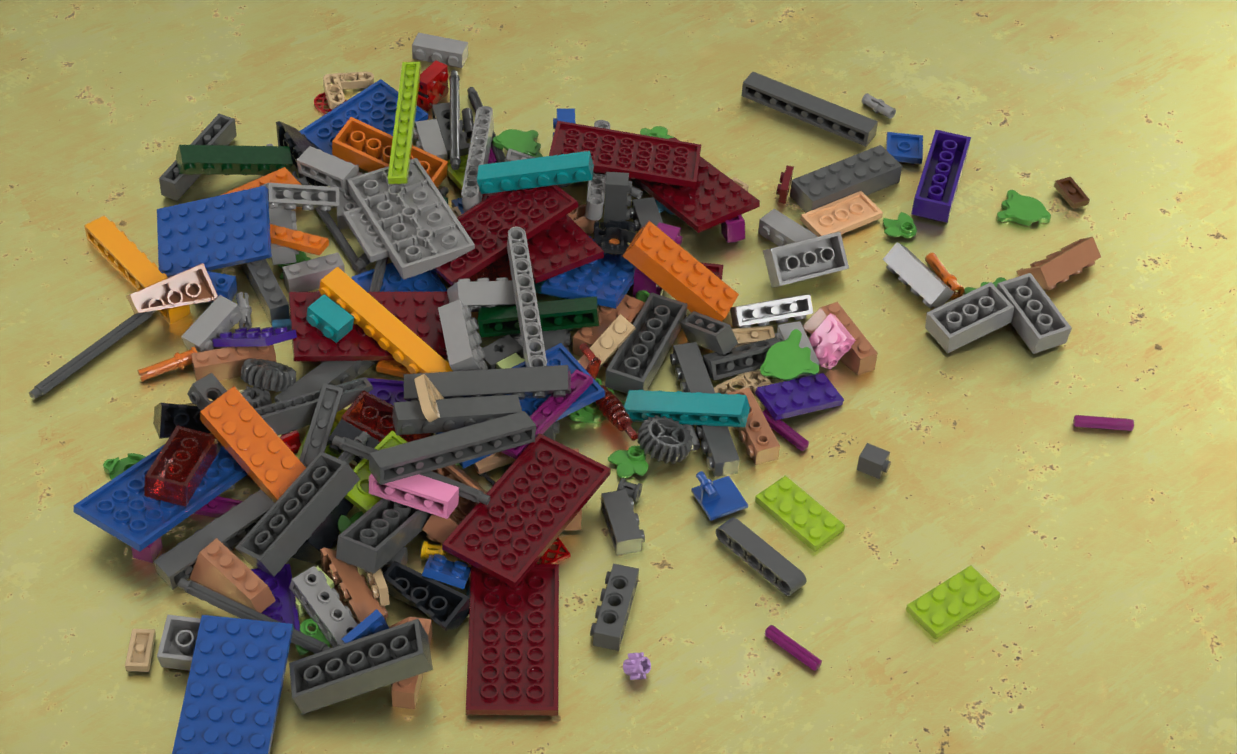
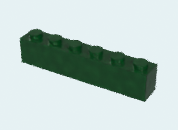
(232, 159)
(553, 316)

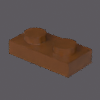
(1071, 192)

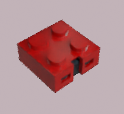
(432, 85)

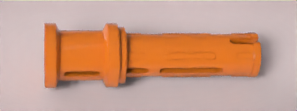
(949, 279)
(179, 361)

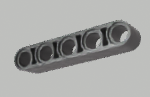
(761, 556)

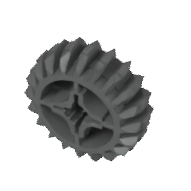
(267, 374)
(665, 439)

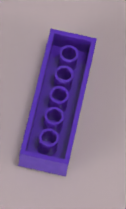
(941, 176)

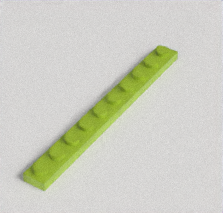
(404, 123)

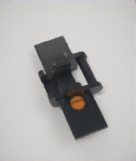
(614, 235)

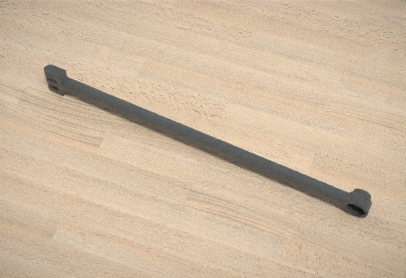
(333, 228)

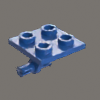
(718, 496)

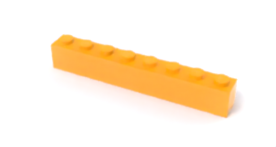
(129, 261)
(382, 324)

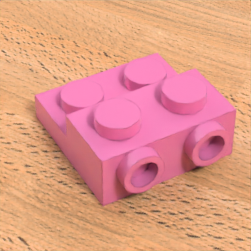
(831, 341)

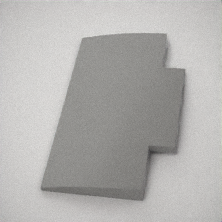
(405, 221)

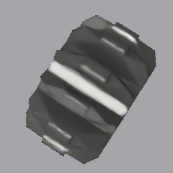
(256, 396)

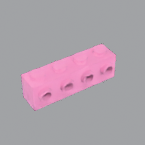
(419, 493)

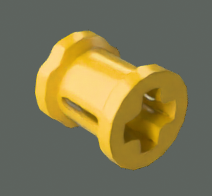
(432, 549)

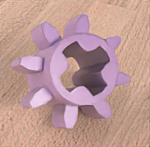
(637, 666)

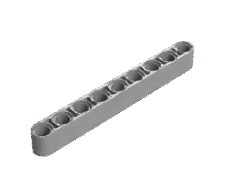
(478, 155)
(596, 187)
(525, 298)

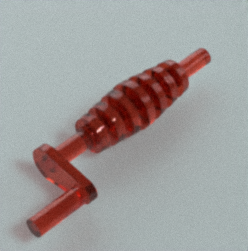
(609, 405)

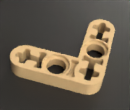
(340, 82)
(745, 381)
(427, 396)

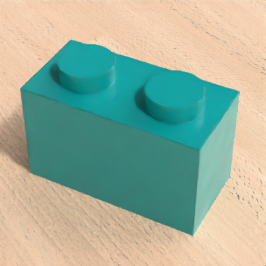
(329, 318)

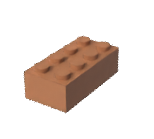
(628, 308)

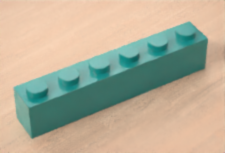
(535, 172)
(689, 408)

